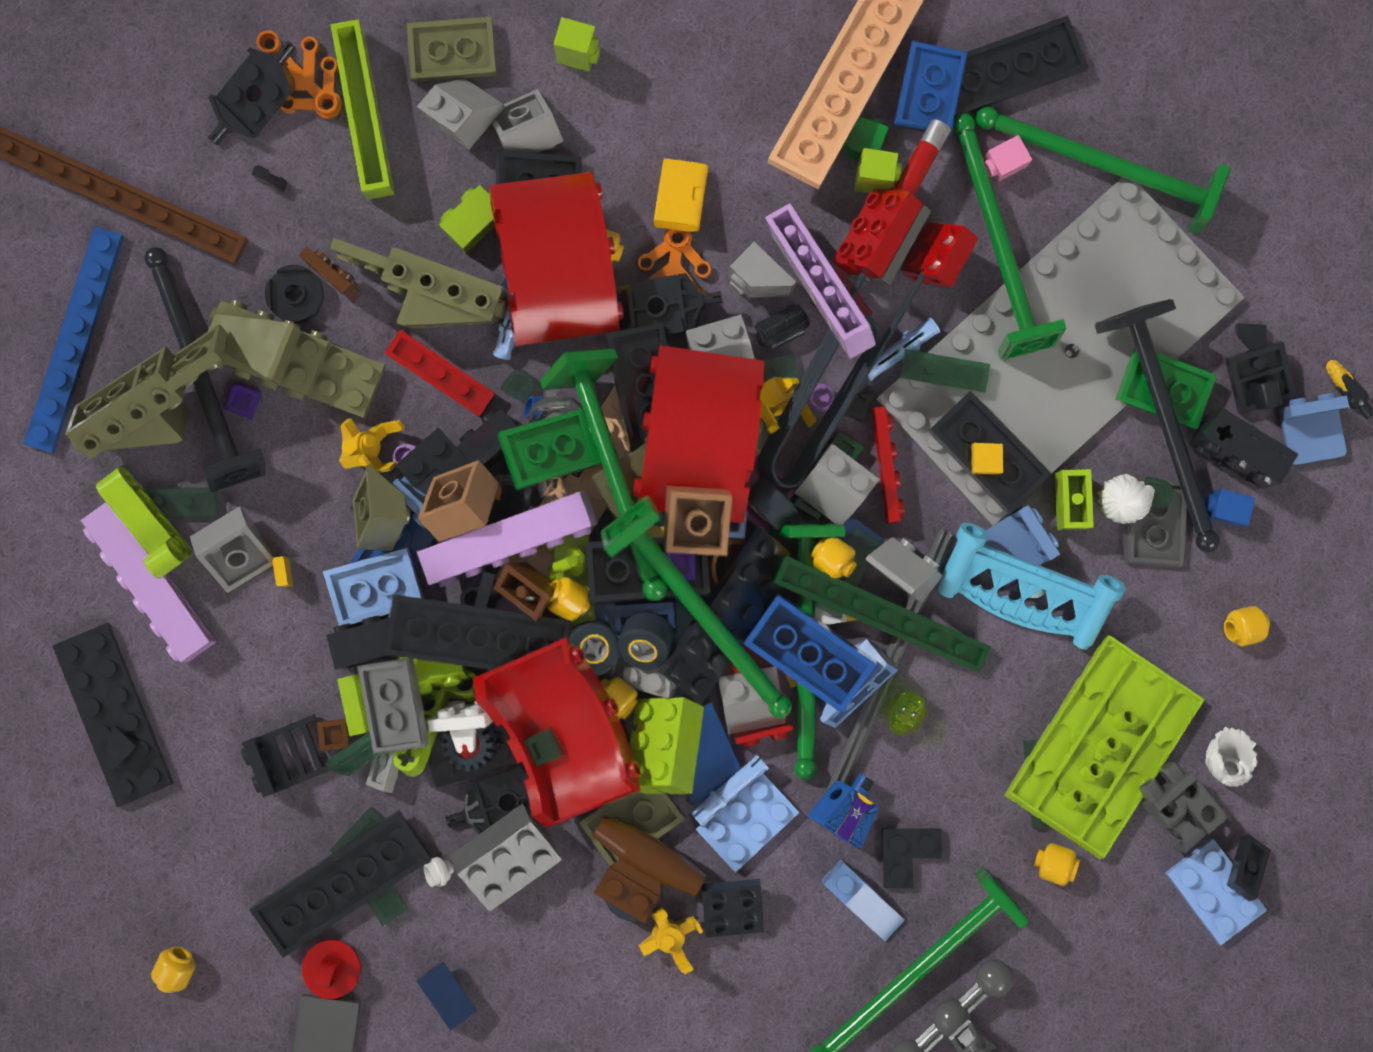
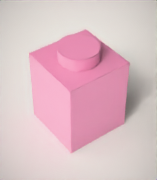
(1007, 159)

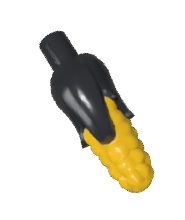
(1347, 385)

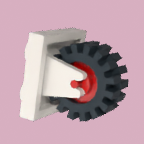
(466, 734)

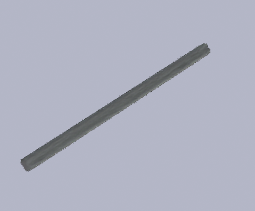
(894, 653)

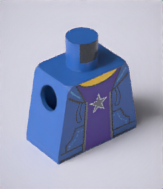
(847, 811)

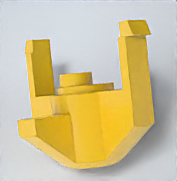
(774, 398)
(364, 446)
(670, 937)

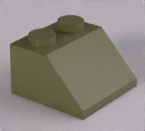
(378, 512)

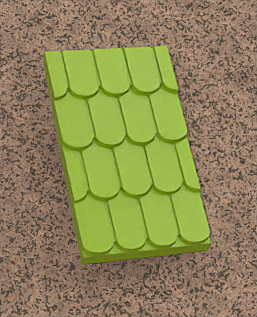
(1103, 747)

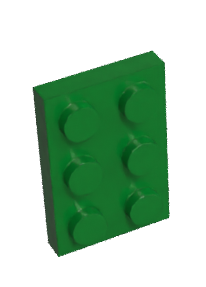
(1186, 384)
(549, 449)

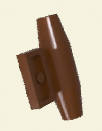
(642, 867)

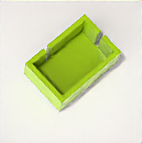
(666, 744)

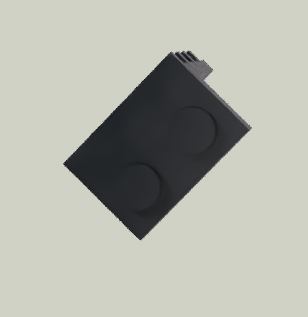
(268, 764)

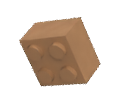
(459, 501)
(697, 520)

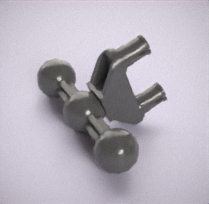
(953, 1016)

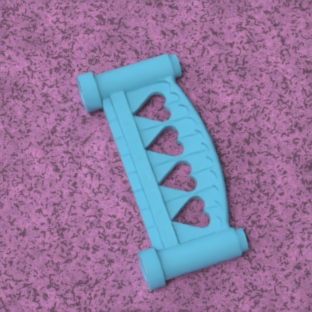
(972, 557)

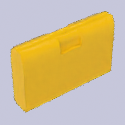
(680, 195)

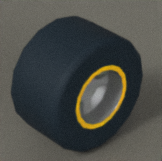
(771, 504)
(646, 641)
(602, 644)

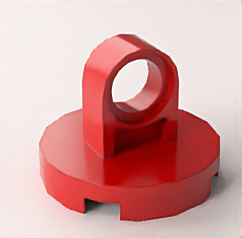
(331, 968)

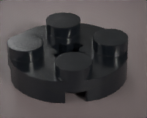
(283, 282)

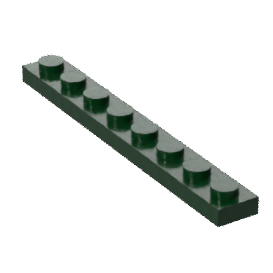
(881, 613)

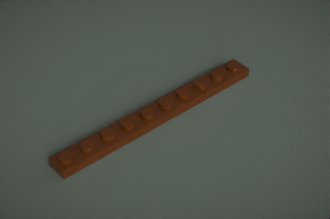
(121, 197)

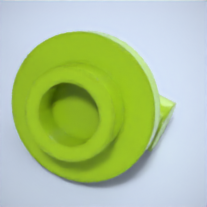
(574, 562)

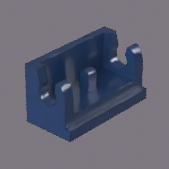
(664, 609)
(446, 995)

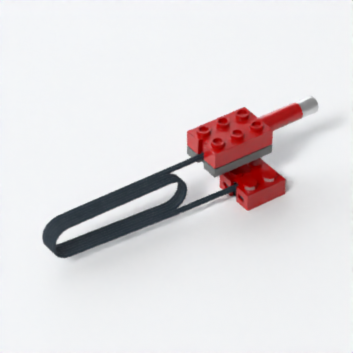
(875, 252)

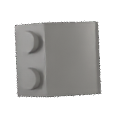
(460, 110)
(527, 125)
(759, 275)
(721, 337)
(836, 485)
(232, 549)
(905, 568)
(743, 706)

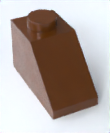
(524, 588)

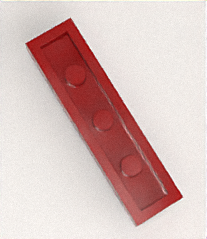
(440, 373)
(885, 454)

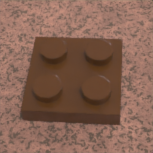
(325, 268)

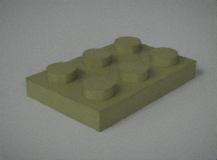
(451, 49)
(648, 812)

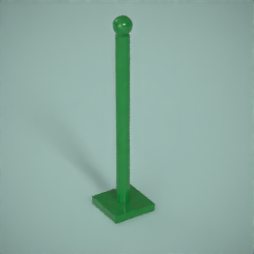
(1205, 198)
(1029, 337)
(582, 371)
(632, 528)
(806, 532)
(927, 962)

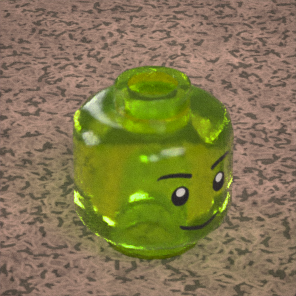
(906, 713)

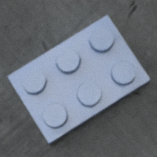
(367, 585)
(748, 822)
(1203, 884)

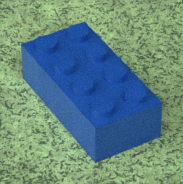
(810, 653)

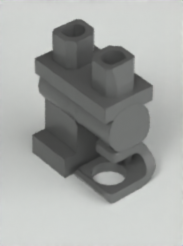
(1181, 797)

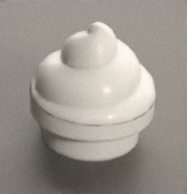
(438, 871)

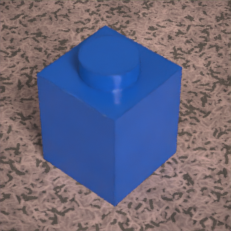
(1230, 507)

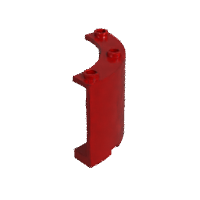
(556, 258)
(701, 425)
(561, 692)

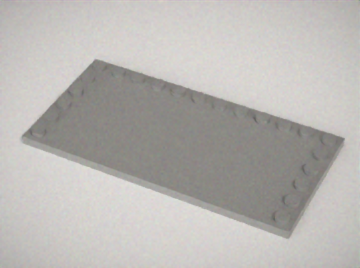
(1099, 266)

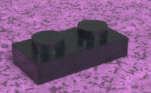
(1248, 867)

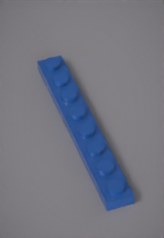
(74, 340)

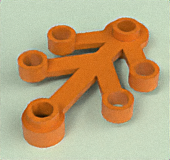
(305, 78)
(676, 250)

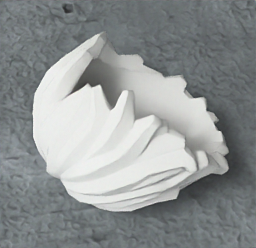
(1125, 499)
(1231, 757)

